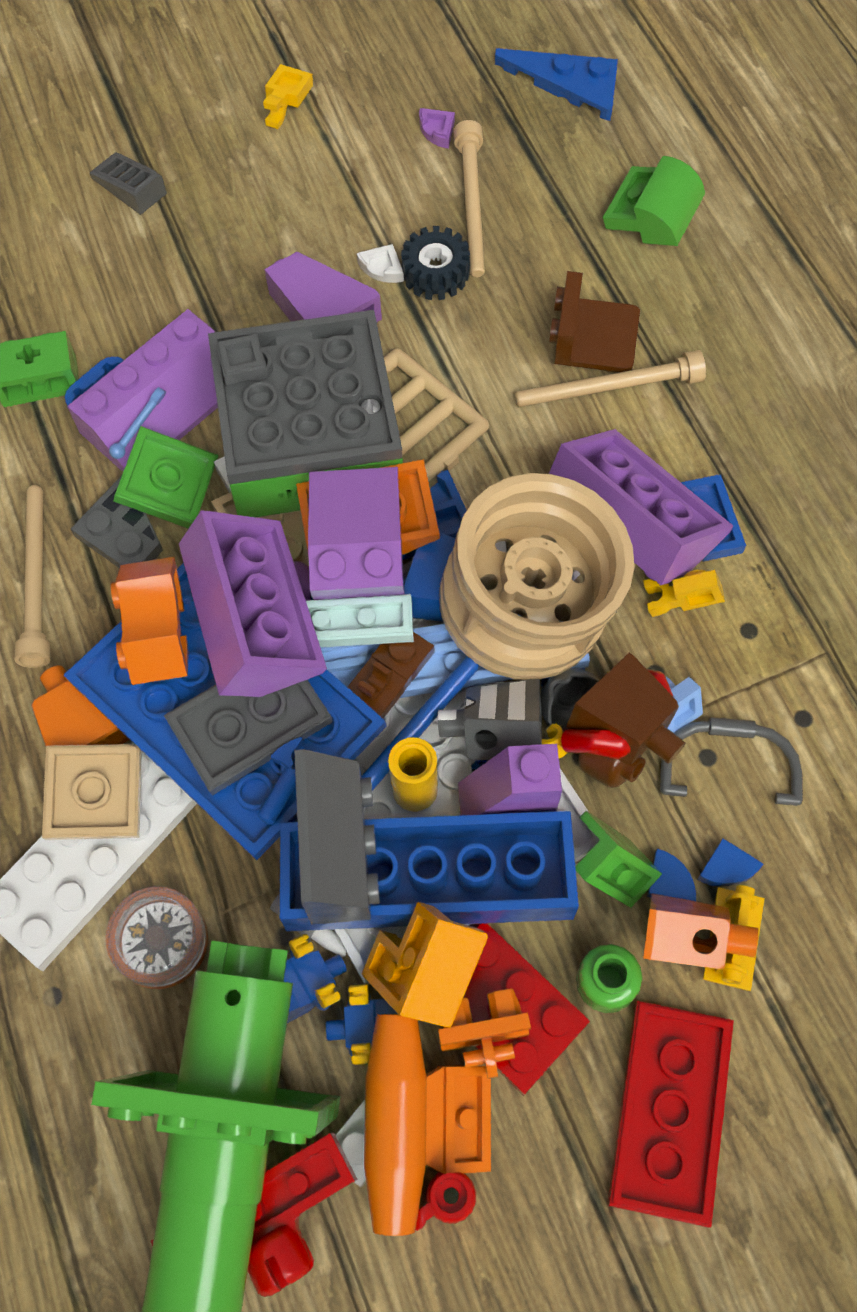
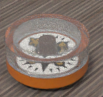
(156, 938)

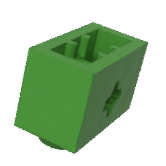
(36, 368)

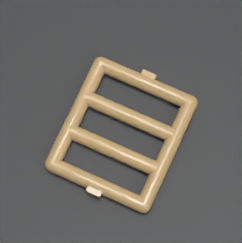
(449, 403)

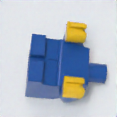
(311, 978)
(358, 1023)

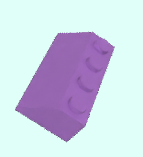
(174, 361)
(662, 517)
(249, 604)

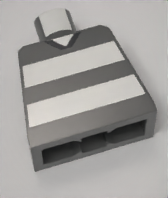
(496, 718)

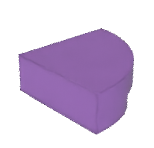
(437, 126)

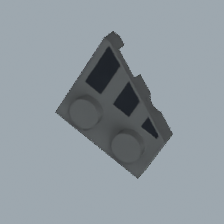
(117, 531)

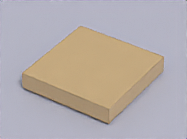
(92, 792)

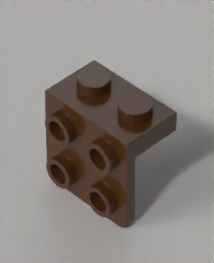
(593, 331)

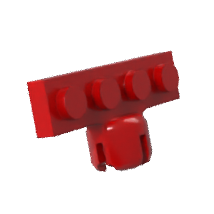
(289, 1189)

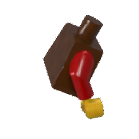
(622, 717)

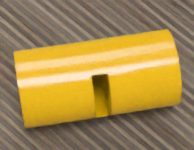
(411, 758)

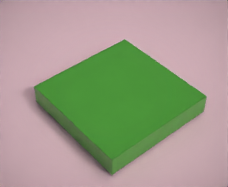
(165, 478)

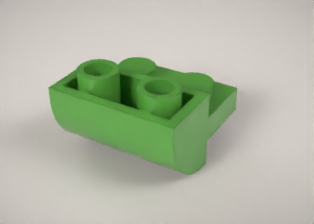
(656, 201)

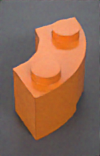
(151, 631)

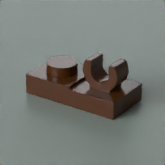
(390, 673)

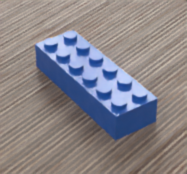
(461, 864)

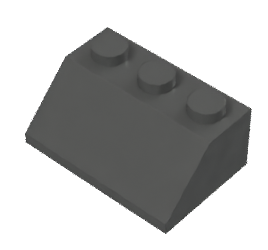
(334, 838)

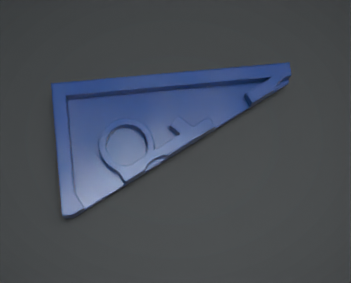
(567, 76)

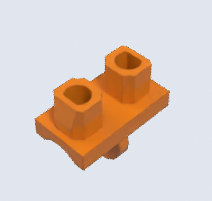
(505, 1024)

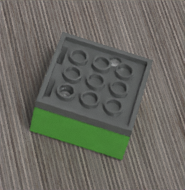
(315, 410)

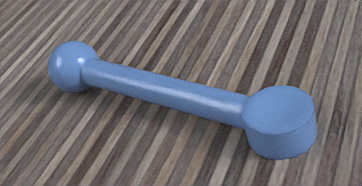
(117, 450)

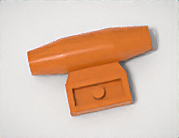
(417, 1123)

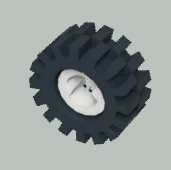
(441, 278)

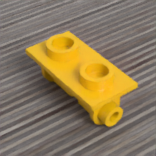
(747, 911)

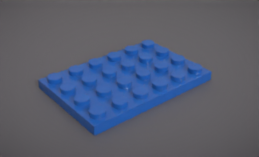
(140, 716)

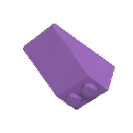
(355, 534)

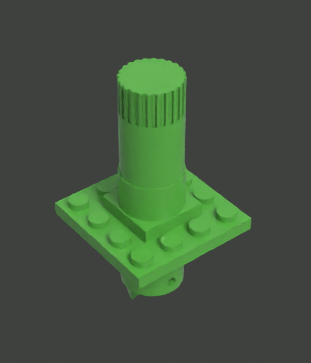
(219, 1127)

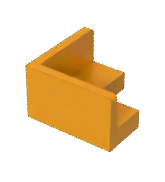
(427, 968)

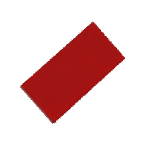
(671, 1114)

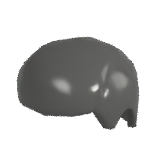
(562, 693)

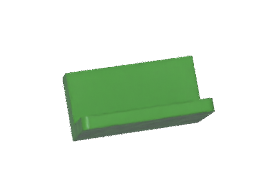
(616, 864)

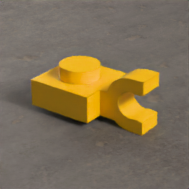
(285, 88)
(690, 592)

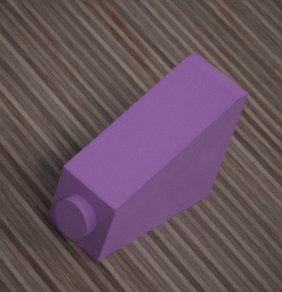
(314, 290)
(514, 782)

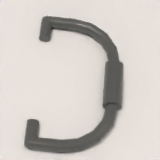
(742, 729)

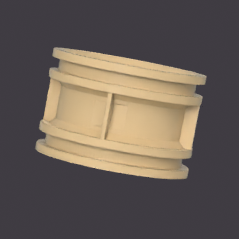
(548, 534)

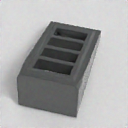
(139, 197)

